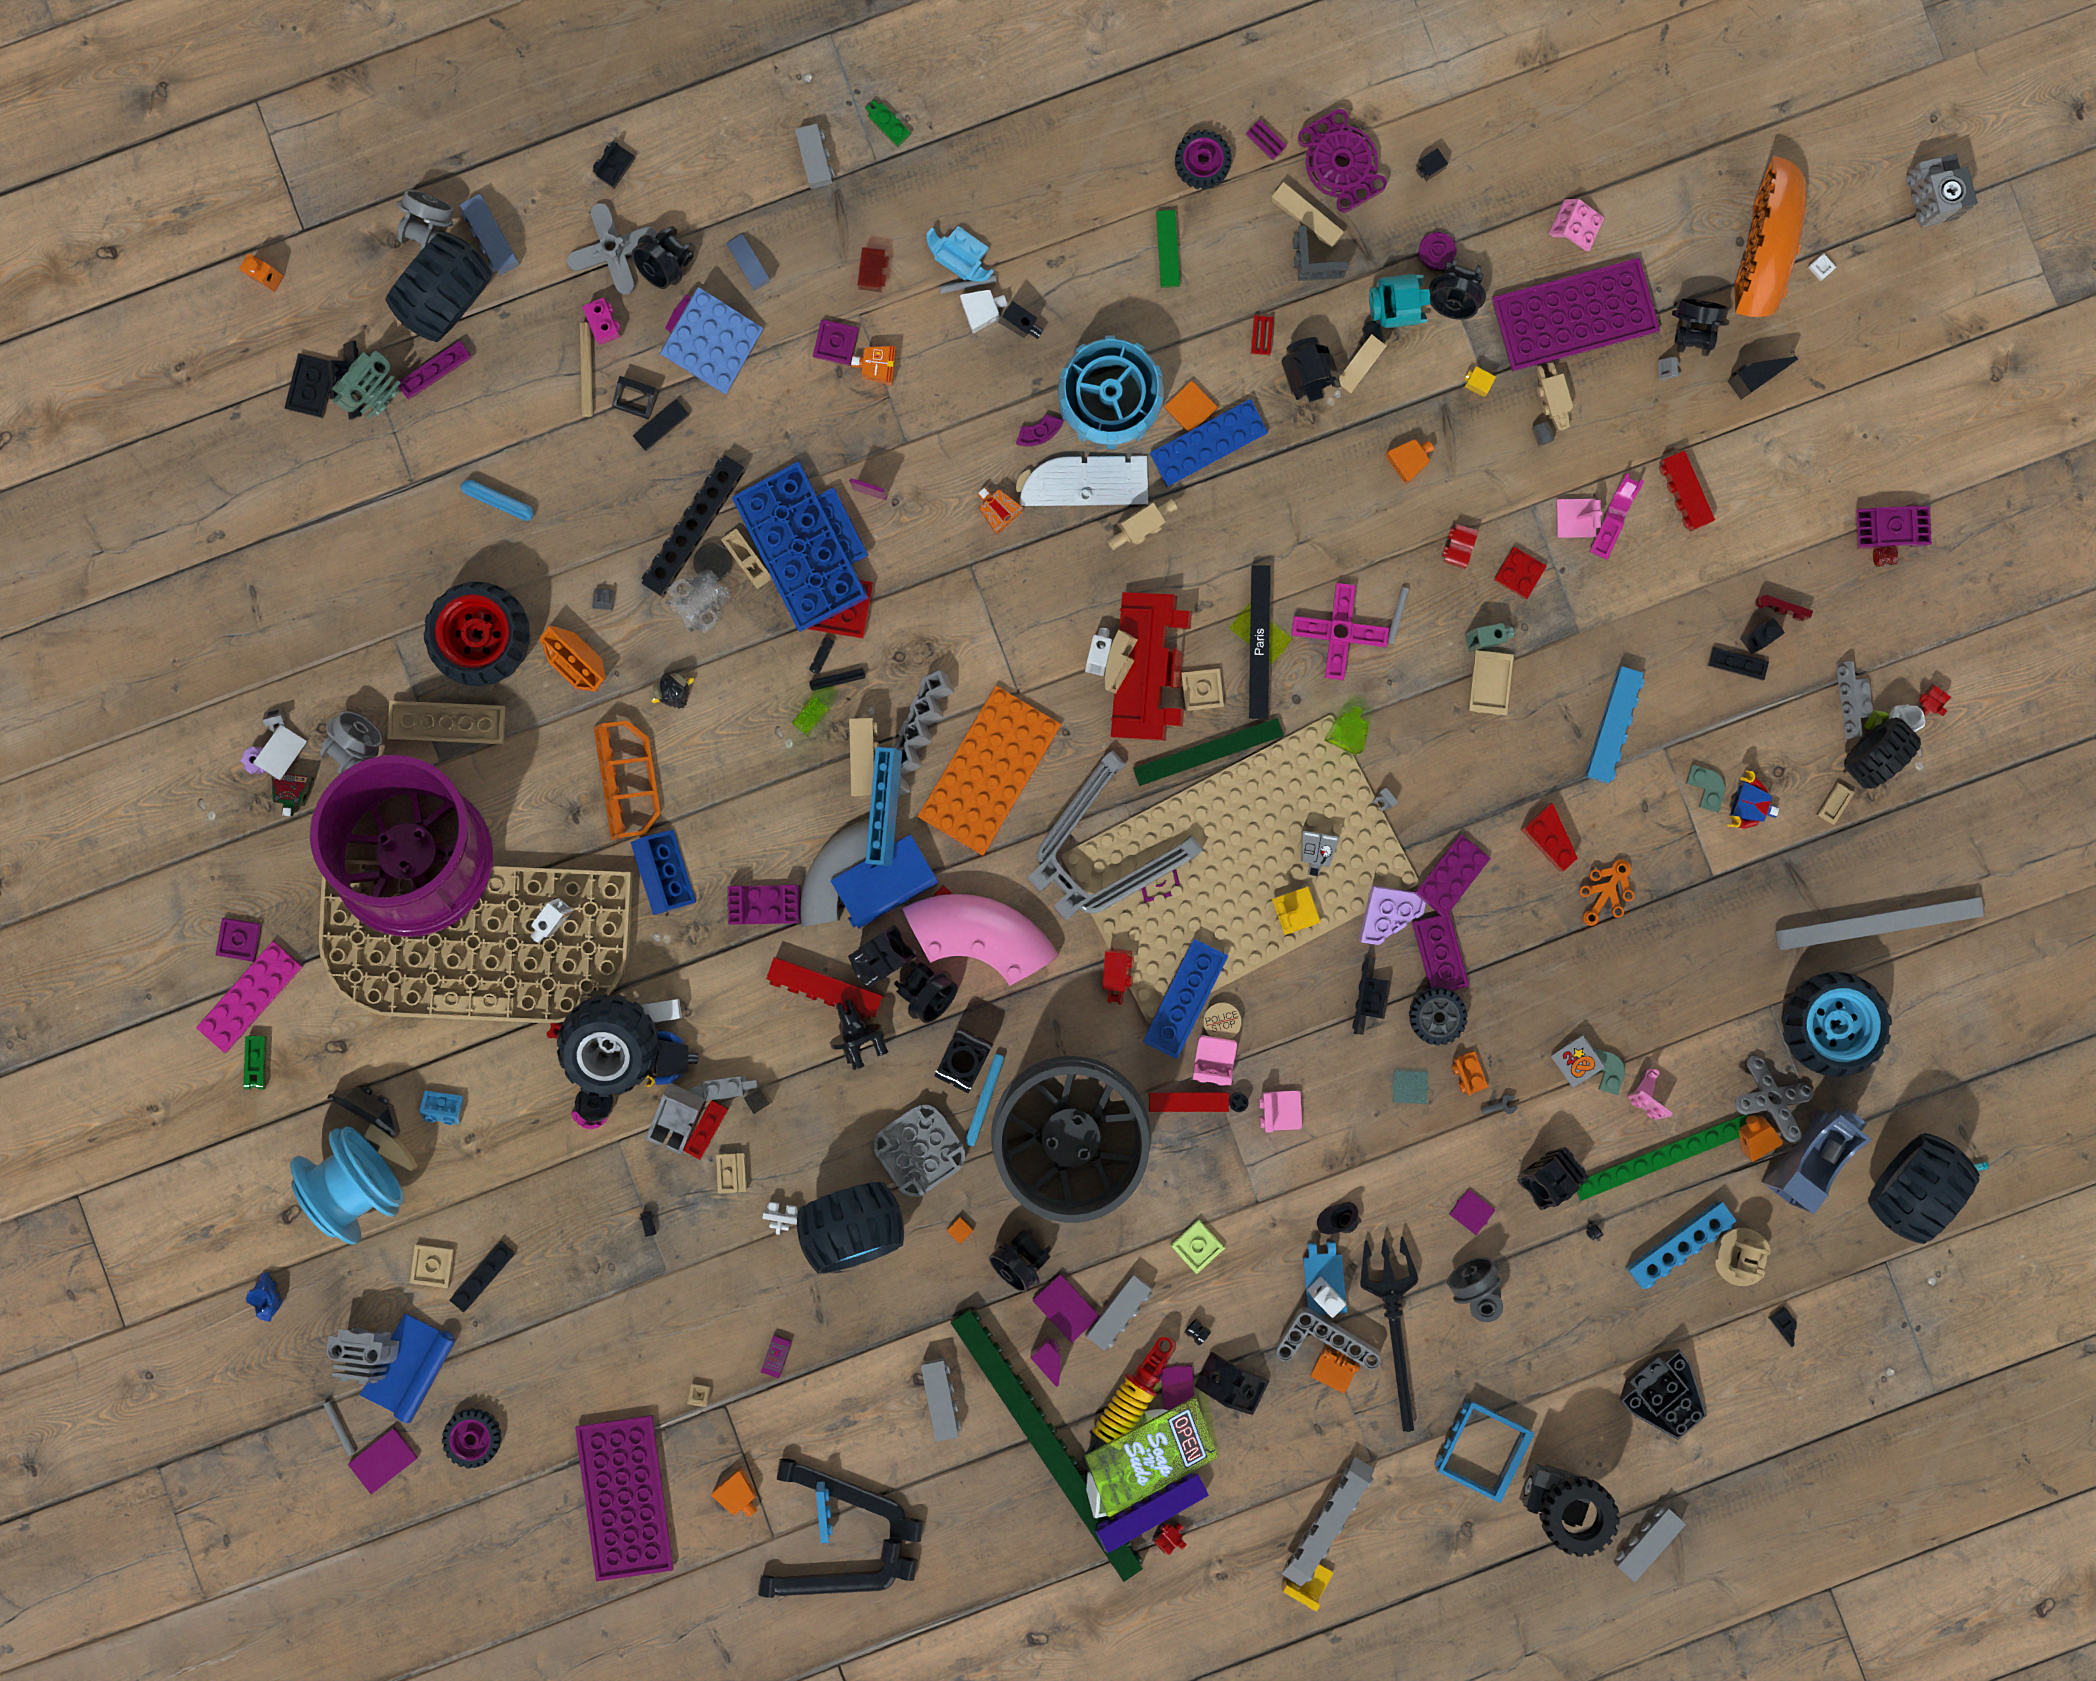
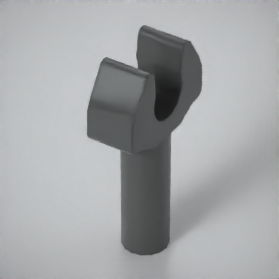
(1500, 1106)

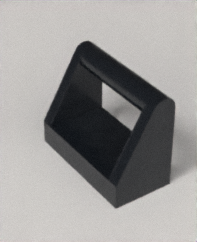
(637, 387)

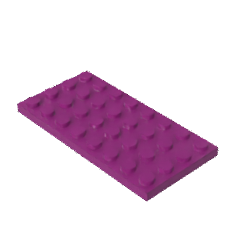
(1575, 314)
(624, 1498)

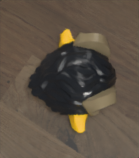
(672, 690)

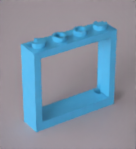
(1513, 1461)

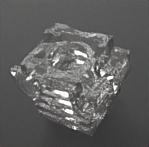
(702, 597)

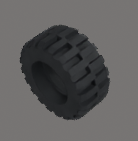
(1882, 753)
(1597, 1534)

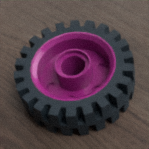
(1203, 174)
(461, 1449)

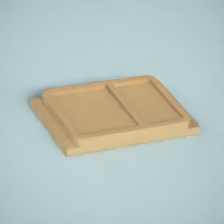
(1491, 682)

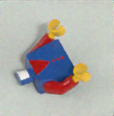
(1751, 803)

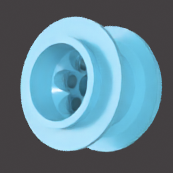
(345, 1185)

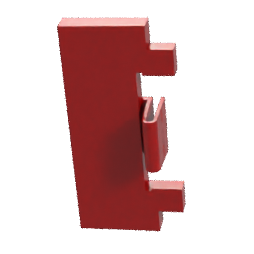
(1139, 698)

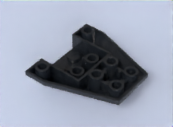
(1665, 1394)

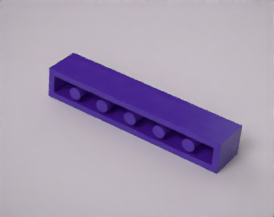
(1150, 1512)

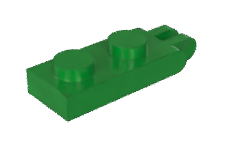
(887, 123)

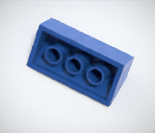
(663, 872)

